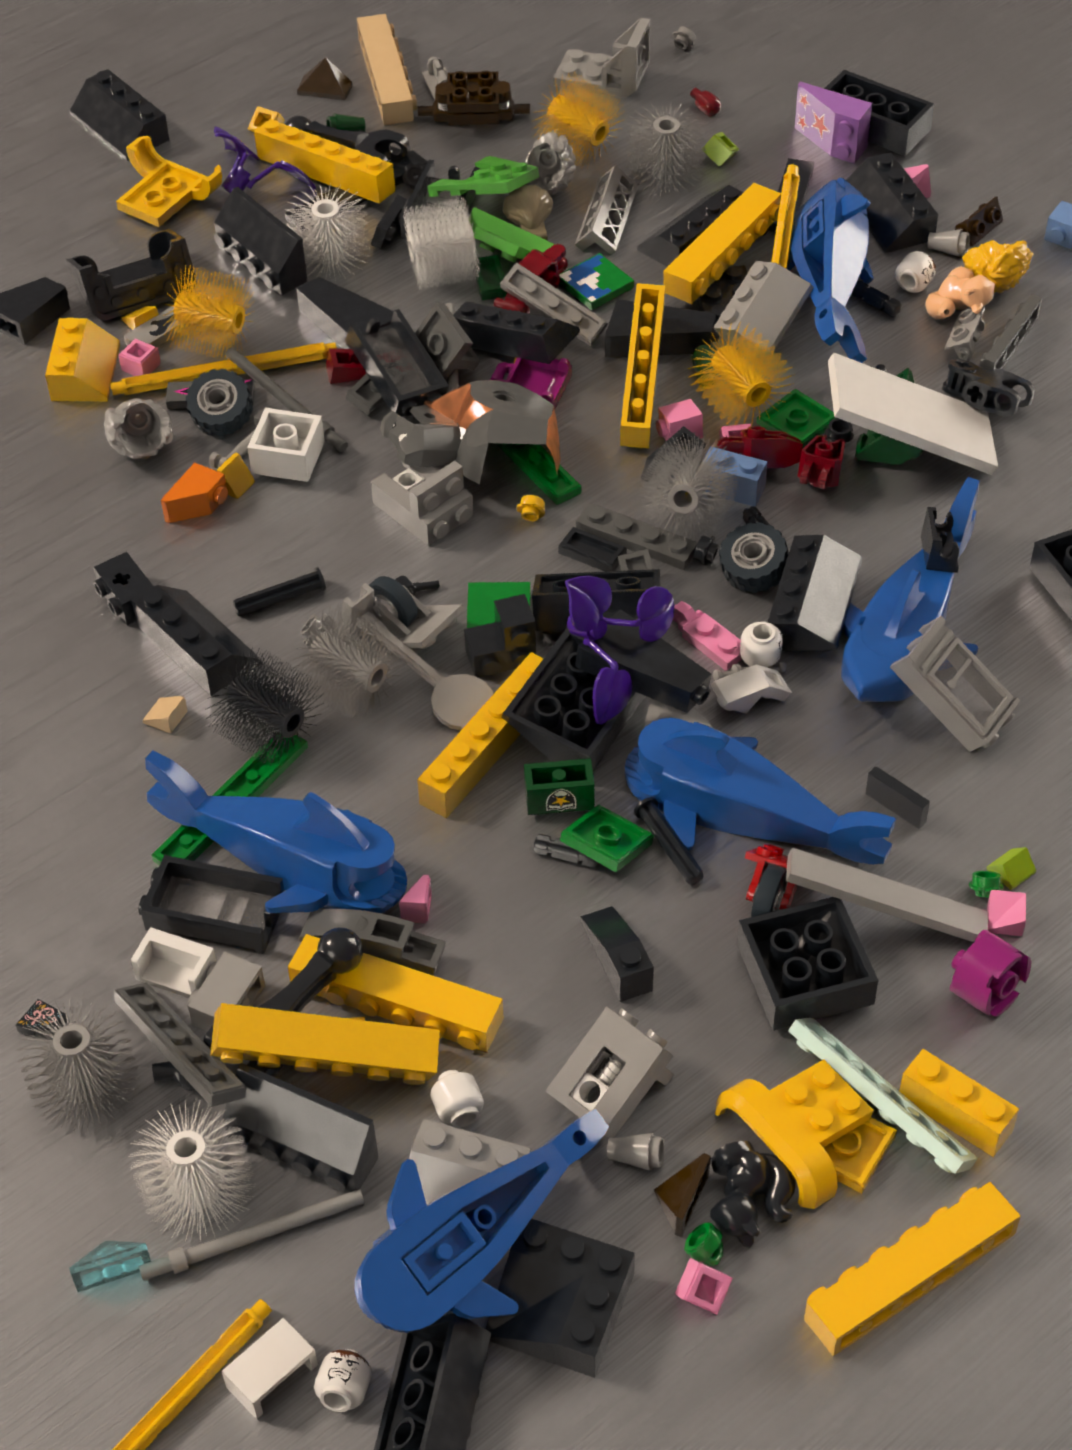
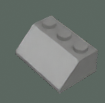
(764, 300)
(454, 1157)

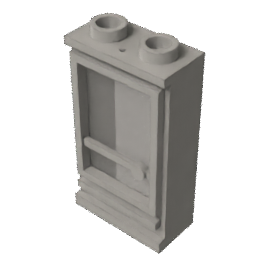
(956, 686)

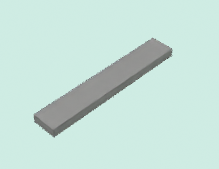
(885, 895)

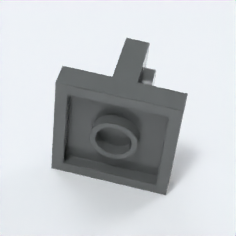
(446, 341)

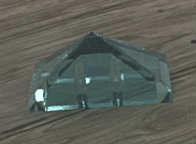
(108, 1263)

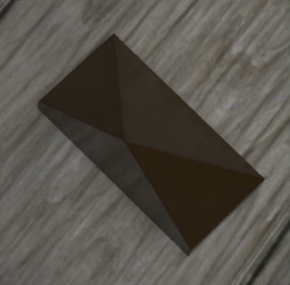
(325, 81)
(682, 1191)

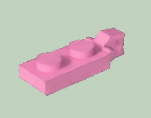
(707, 635)

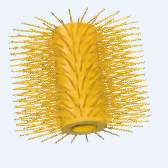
(579, 118)
(208, 312)
(741, 375)

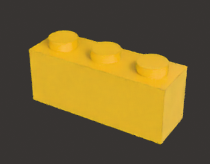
(959, 1102)

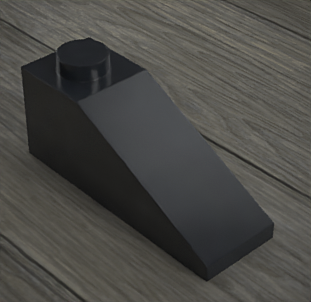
(619, 953)

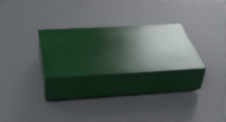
(489, 277)

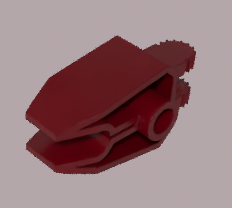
(546, 264)
(775, 447)
(821, 462)

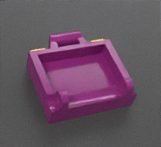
(541, 378)

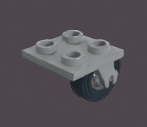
(408, 616)

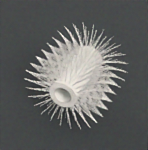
(327, 231)
(441, 244)
(192, 1170)

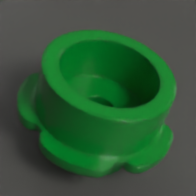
(984, 882)

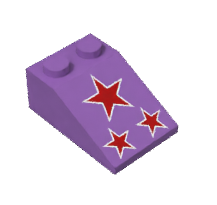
(833, 121)

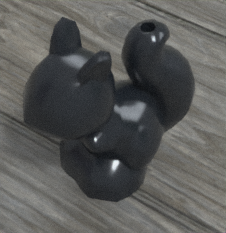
(747, 1178)

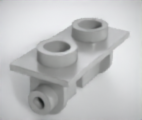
(435, 74)
(966, 333)

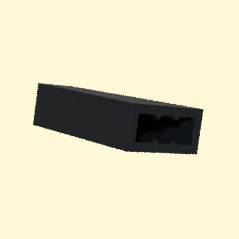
(335, 307)
(680, 333)
(654, 666)

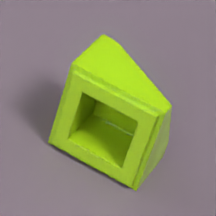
(720, 148)

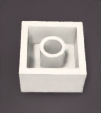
(286, 444)

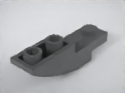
(381, 936)

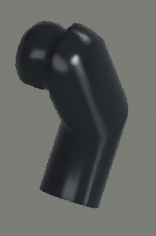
(166, 1071)

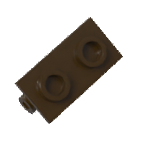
(982, 221)

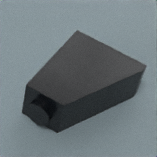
(31, 308)

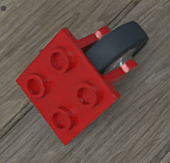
(769, 882)

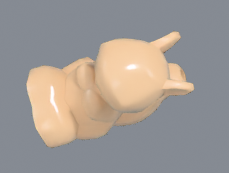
(960, 292)

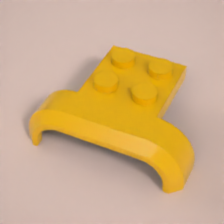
(164, 185)
(799, 1121)

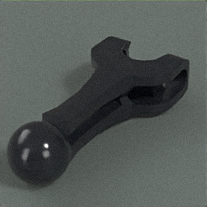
(373, 143)
(336, 953)

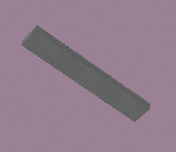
(180, 1044)

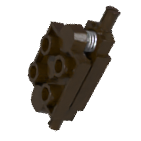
(473, 100)

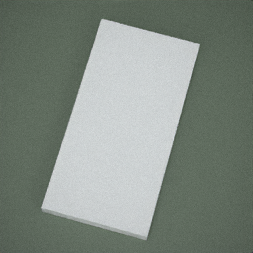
(911, 413)

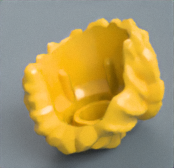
(999, 263)

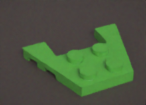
(494, 177)

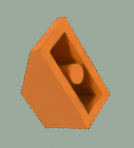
(194, 494)

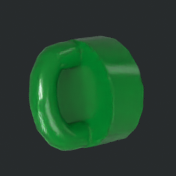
(703, 1243)

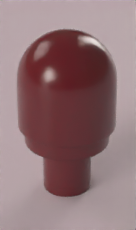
(706, 102)
(512, 303)

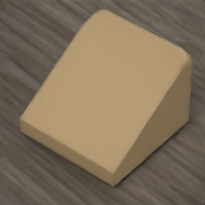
(166, 713)

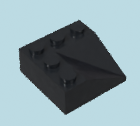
(806, 962)
(565, 1295)

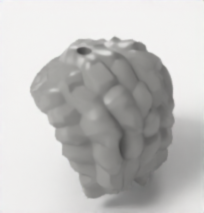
(554, 170)
(139, 434)

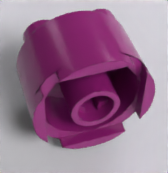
(989, 973)

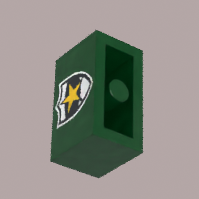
(559, 786)

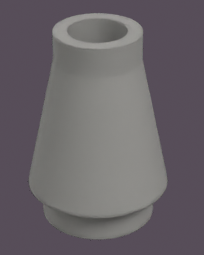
(951, 242)
(637, 1150)

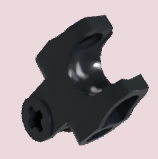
(986, 388)

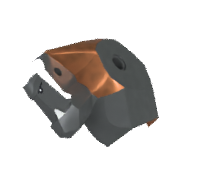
(467, 420)

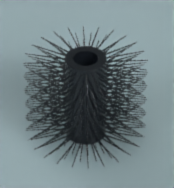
(264, 705)

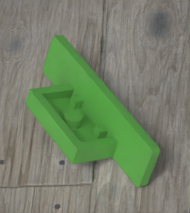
(504, 236)

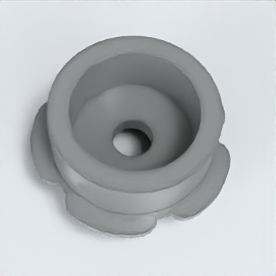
(684, 38)

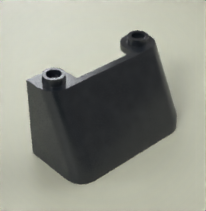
(136, 283)

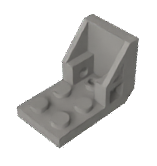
(615, 73)

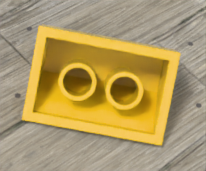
(81, 361)

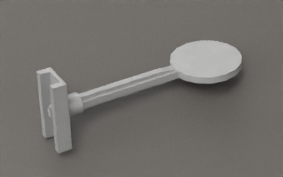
(453, 697)

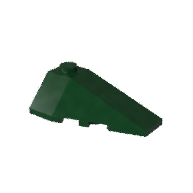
(883, 449)

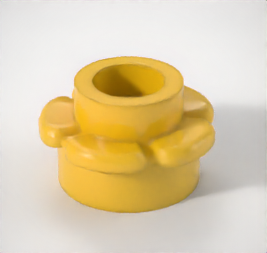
(531, 507)

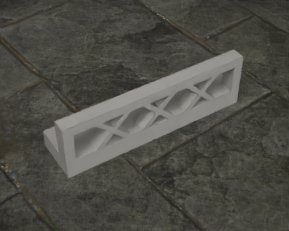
(603, 205)

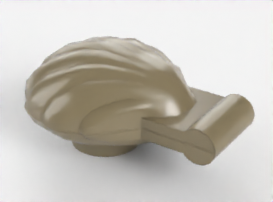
(529, 208)

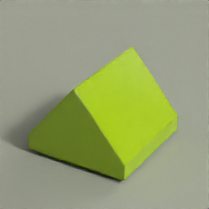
(1014, 867)

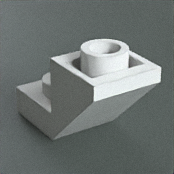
(745, 687)

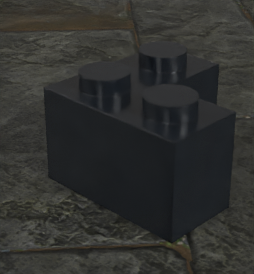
(504, 643)

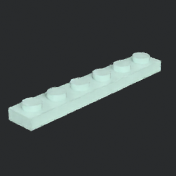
(892, 1104)

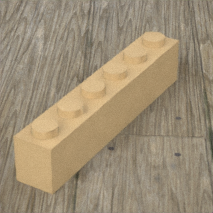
(386, 69)

